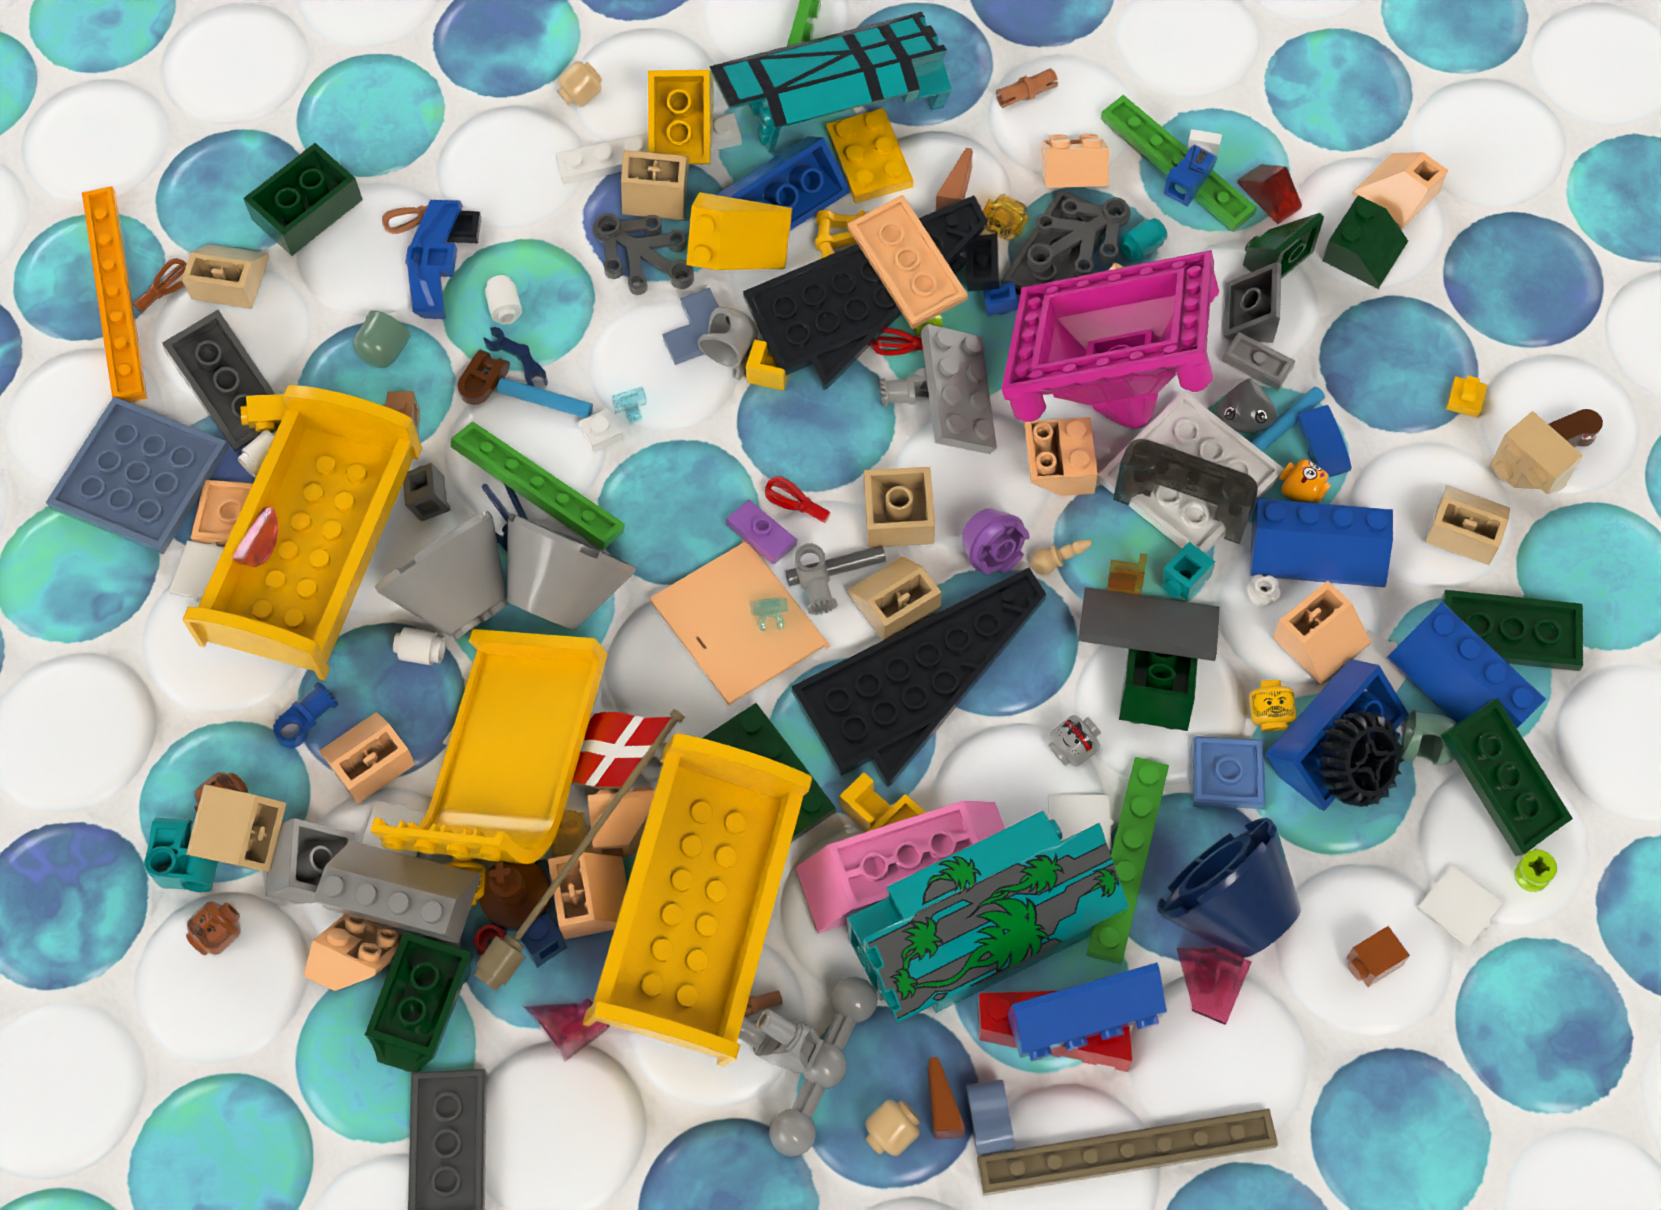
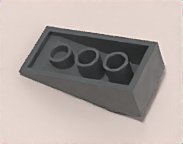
(218, 374)

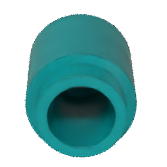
(1143, 239)

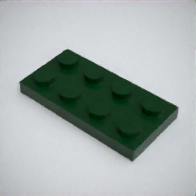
(1524, 628)
(756, 734)
(1506, 777)

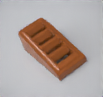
(945, 1114)

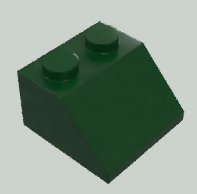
(1366, 243)

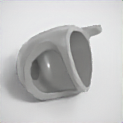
(729, 339)

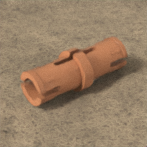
(1026, 88)

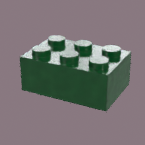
(303, 199)

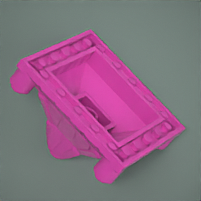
(1113, 338)

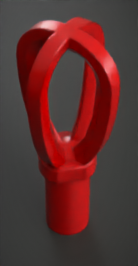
(908, 344)
(805, 504)

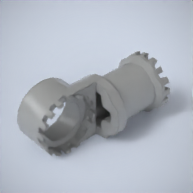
(904, 390)
(815, 580)

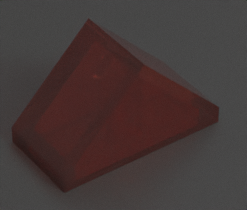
(1272, 190)

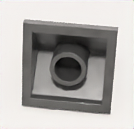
(1254, 304)

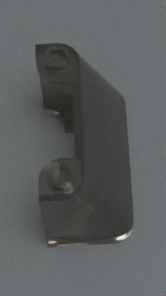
(1153, 463)

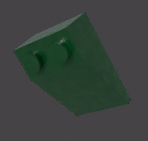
(1158, 689)

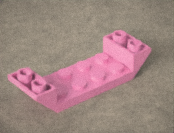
(859, 868)

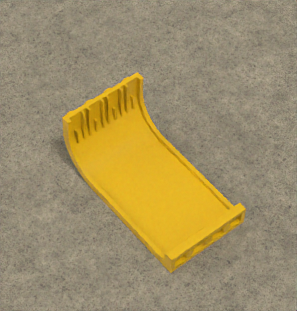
(509, 750)

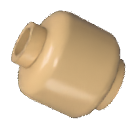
(579, 83)
(892, 1127)

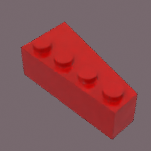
(995, 1029)

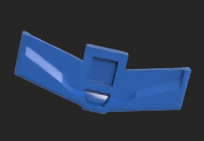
(432, 258)

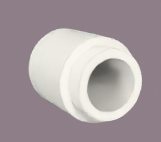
(503, 299)
(255, 452)
(419, 646)

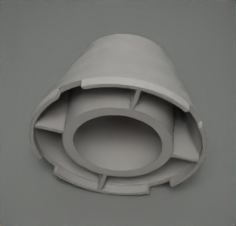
(558, 574)

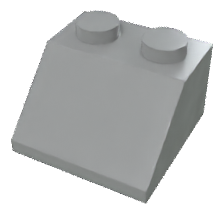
(300, 859)

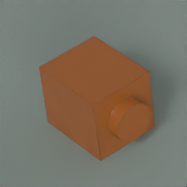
(1377, 957)

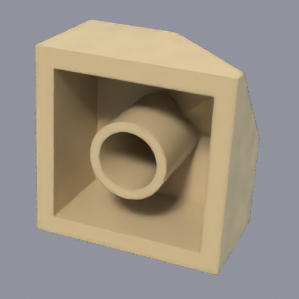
(1535, 456)
(899, 507)

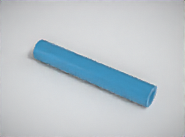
(544, 398)
(1288, 418)

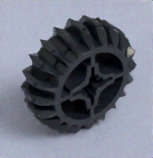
(1361, 758)

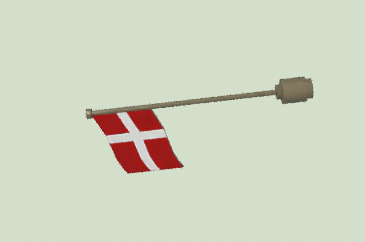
(610, 758)

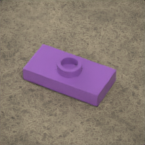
(761, 532)

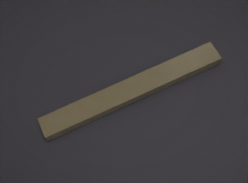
(1126, 1152)

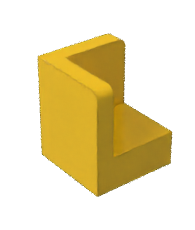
(762, 369)
(863, 803)

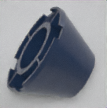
(1236, 892)

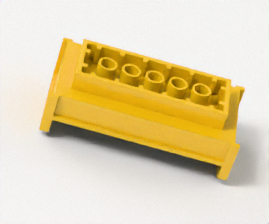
(332, 490)
(700, 897)

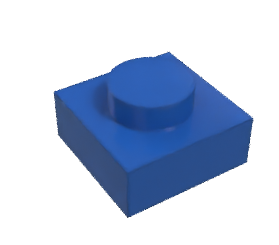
(1001, 300)

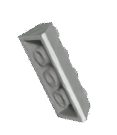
(398, 890)

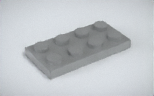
(958, 389)

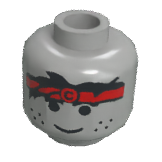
(1075, 740)

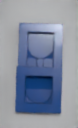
(1324, 440)

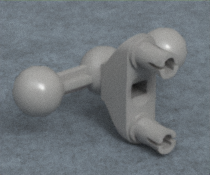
(801, 1050)

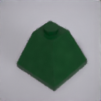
(1284, 244)

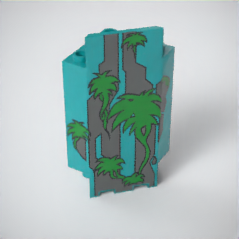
(985, 914)

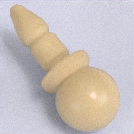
(1045, 561)

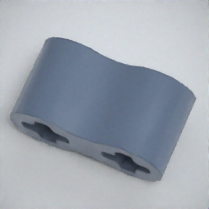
(989, 1117)

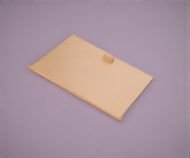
(717, 611)

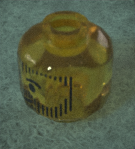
(1006, 217)

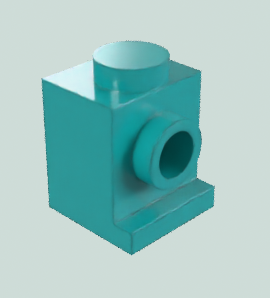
(1189, 563)

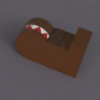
(1579, 427)

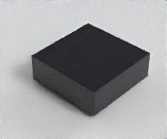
(466, 228)

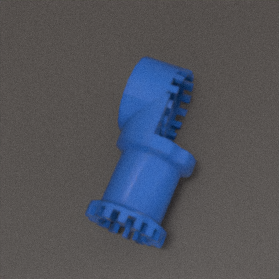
(304, 715)

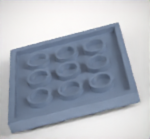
(138, 475)

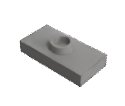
(1258, 360)

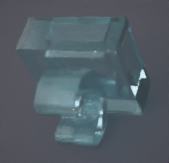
(630, 403)
(769, 608)

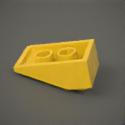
(681, 113)
(737, 234)

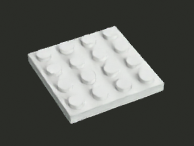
(1199, 432)

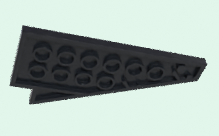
(839, 304)
(904, 688)

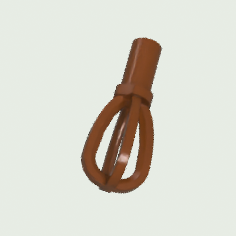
(159, 287)

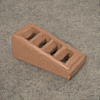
(957, 182)

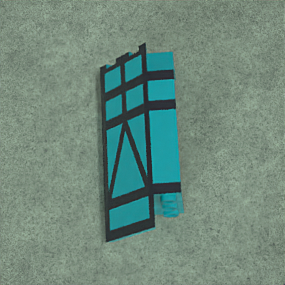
(837, 74)

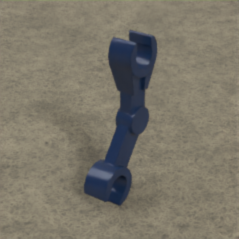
(522, 353)

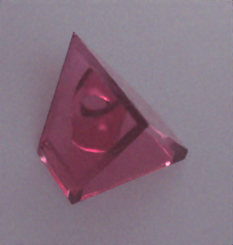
(1213, 980)
(564, 1026)

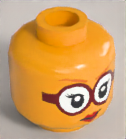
(1304, 482)

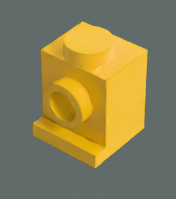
(263, 412)

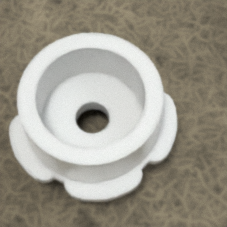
(1259, 597)

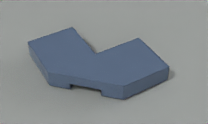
(683, 341)

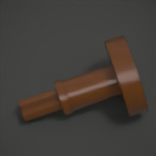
(513, 893)

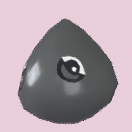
(1247, 408)

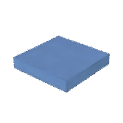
(1228, 772)

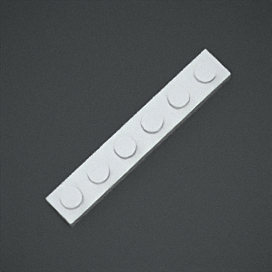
(607, 157)

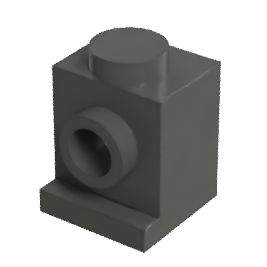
(425, 492)

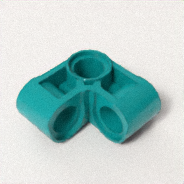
(169, 845)

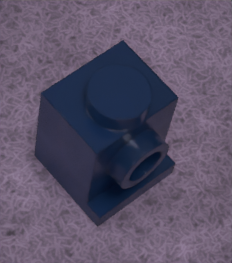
(543, 940)

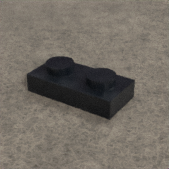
(983, 263)

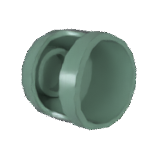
(380, 339)
(1424, 739)

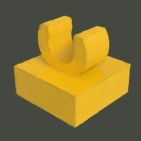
(1466, 396)

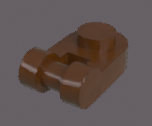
(477, 386)

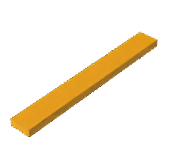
(114, 295)

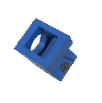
(1190, 174)

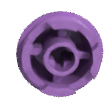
(994, 540)

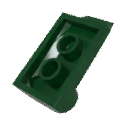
(417, 1001)

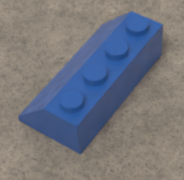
(798, 178)
(1321, 542)
(1461, 669)
(1297, 748)
(1088, 1011)

